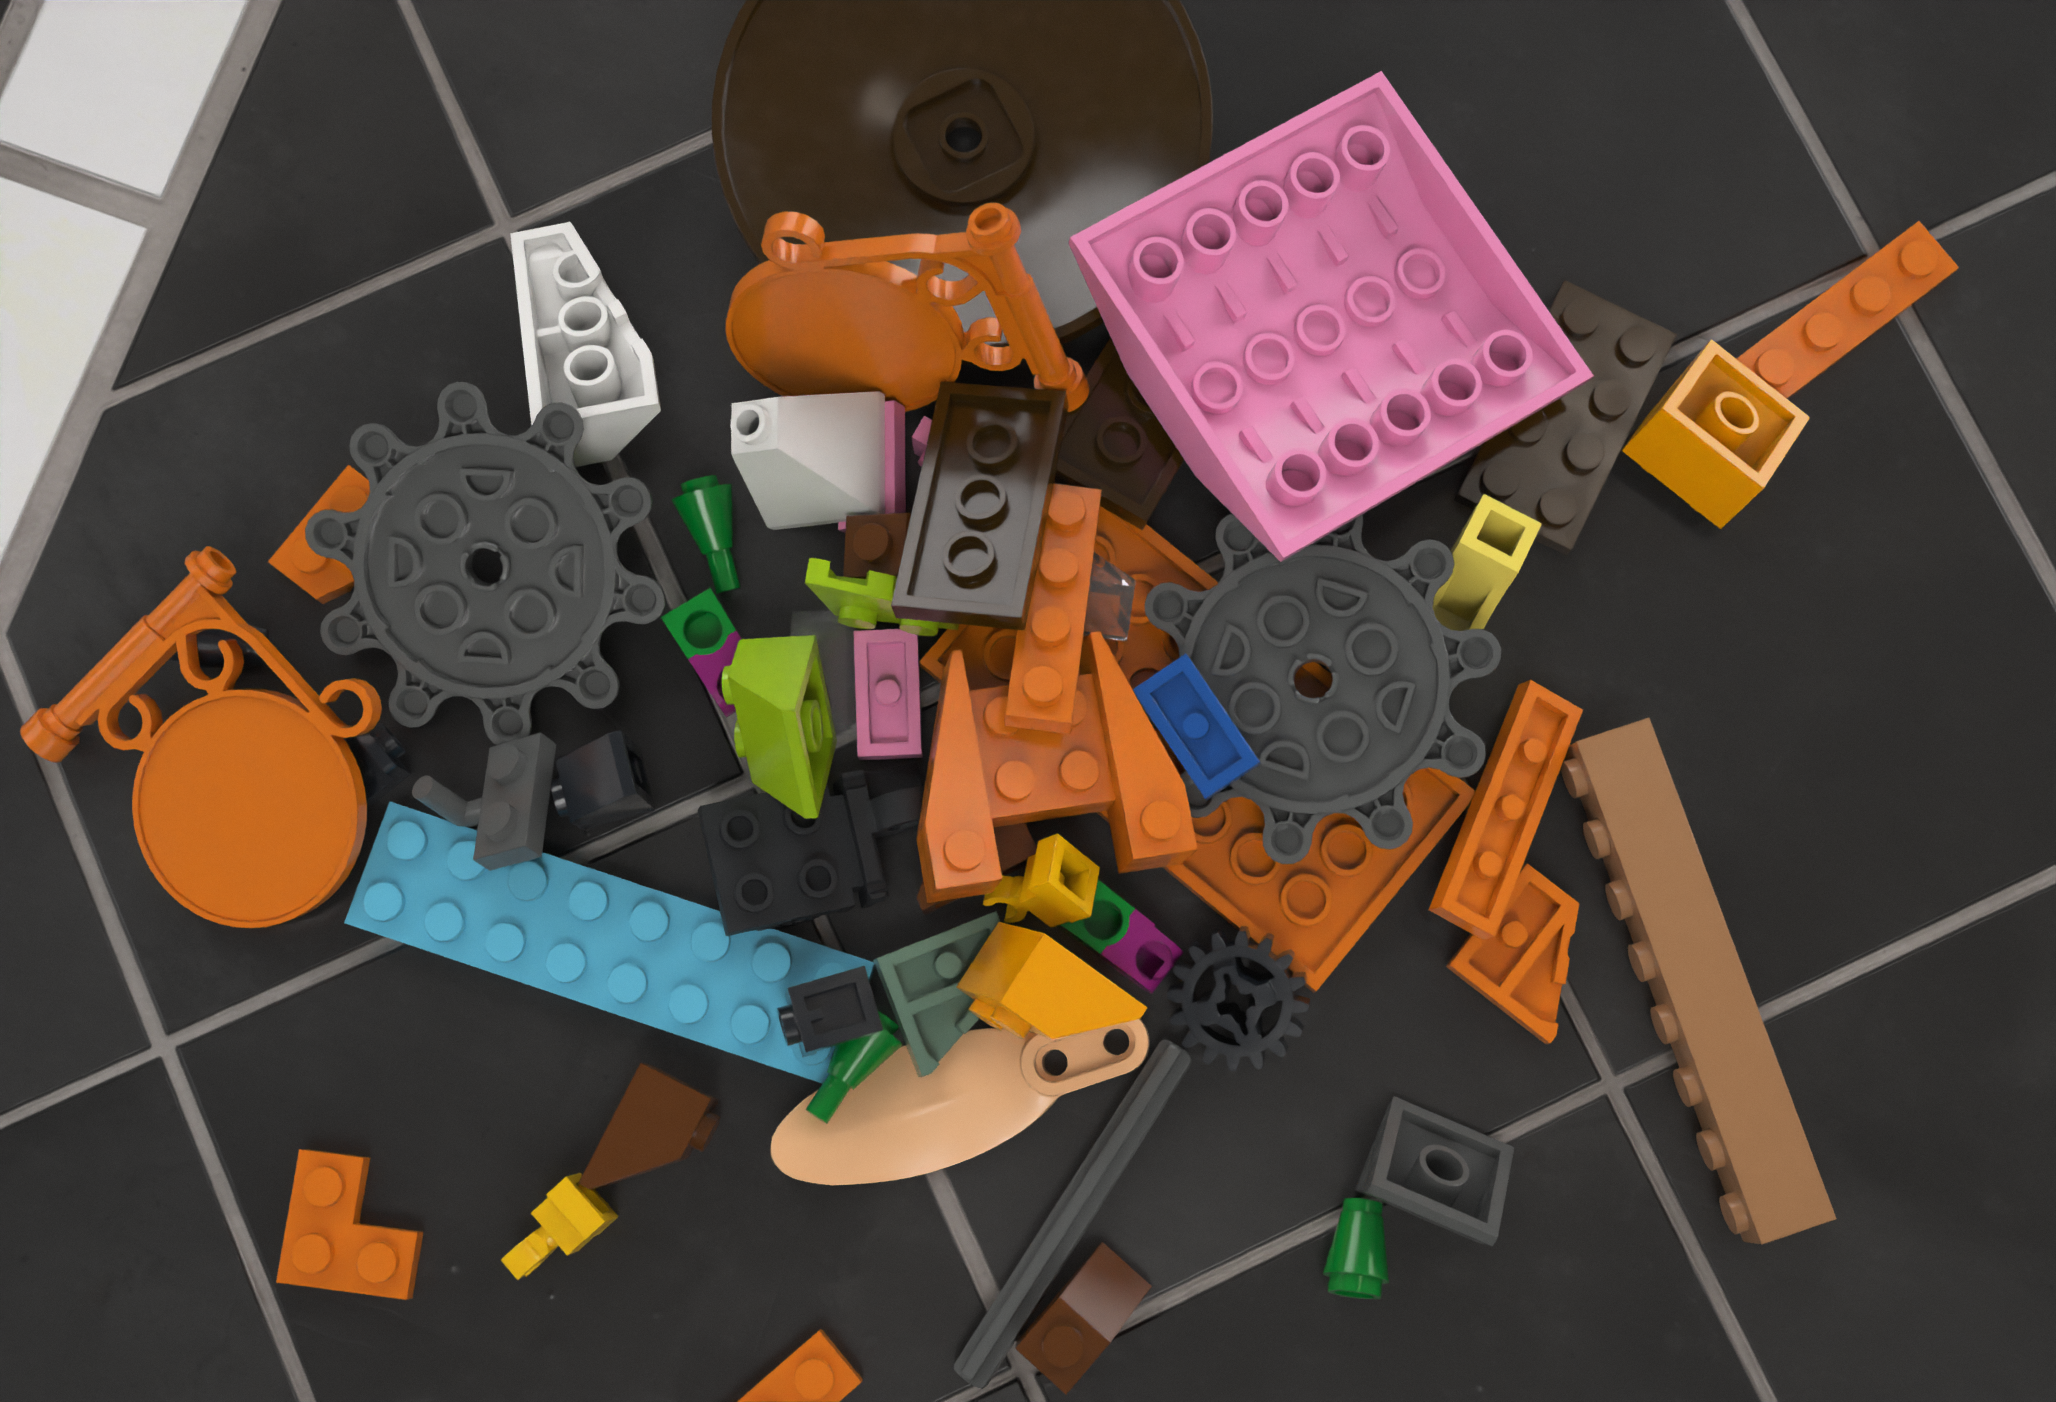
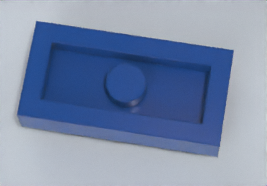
(1196, 726)

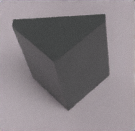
(1438, 1171)

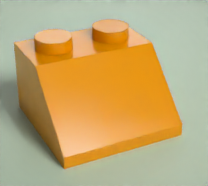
(1716, 435)
(1039, 986)

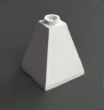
(812, 456)

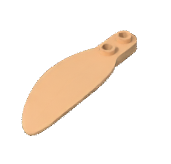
(971, 1103)

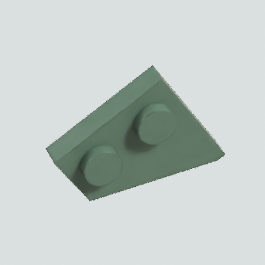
(924, 992)

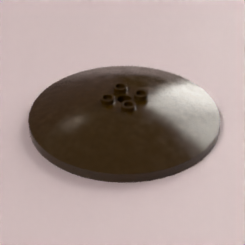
(854, 104)

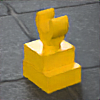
(1055, 887)
(566, 1219)

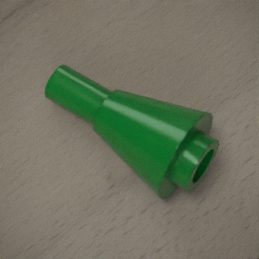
(709, 519)
(851, 1066)

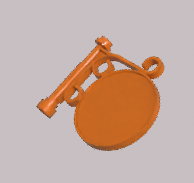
(853, 323)
(241, 794)

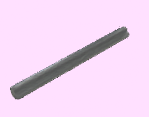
(1072, 1214)

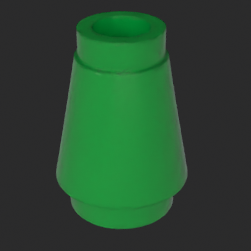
(1358, 1251)

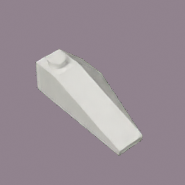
(580, 342)

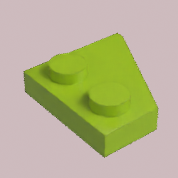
(863, 601)

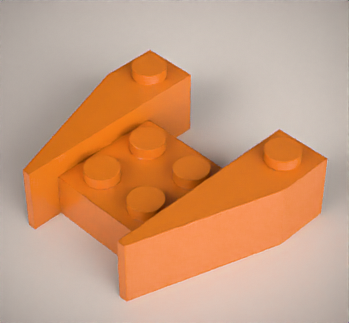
(1013, 775)

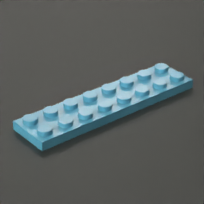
(591, 939)

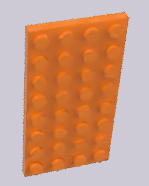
(1309, 905)

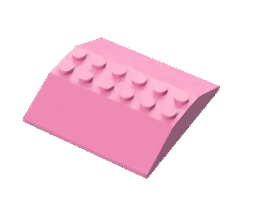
(1323, 317)

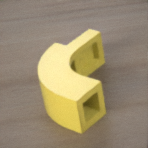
(1485, 564)

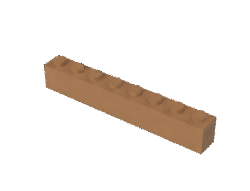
(1697, 985)

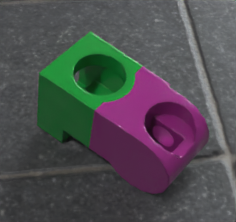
(706, 640)
(1125, 940)

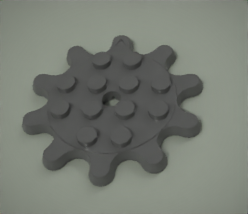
(417, 578)
(1387, 692)

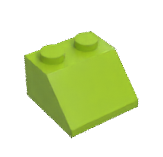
(783, 718)

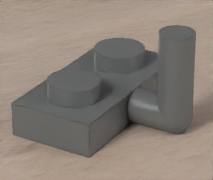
(512, 806)

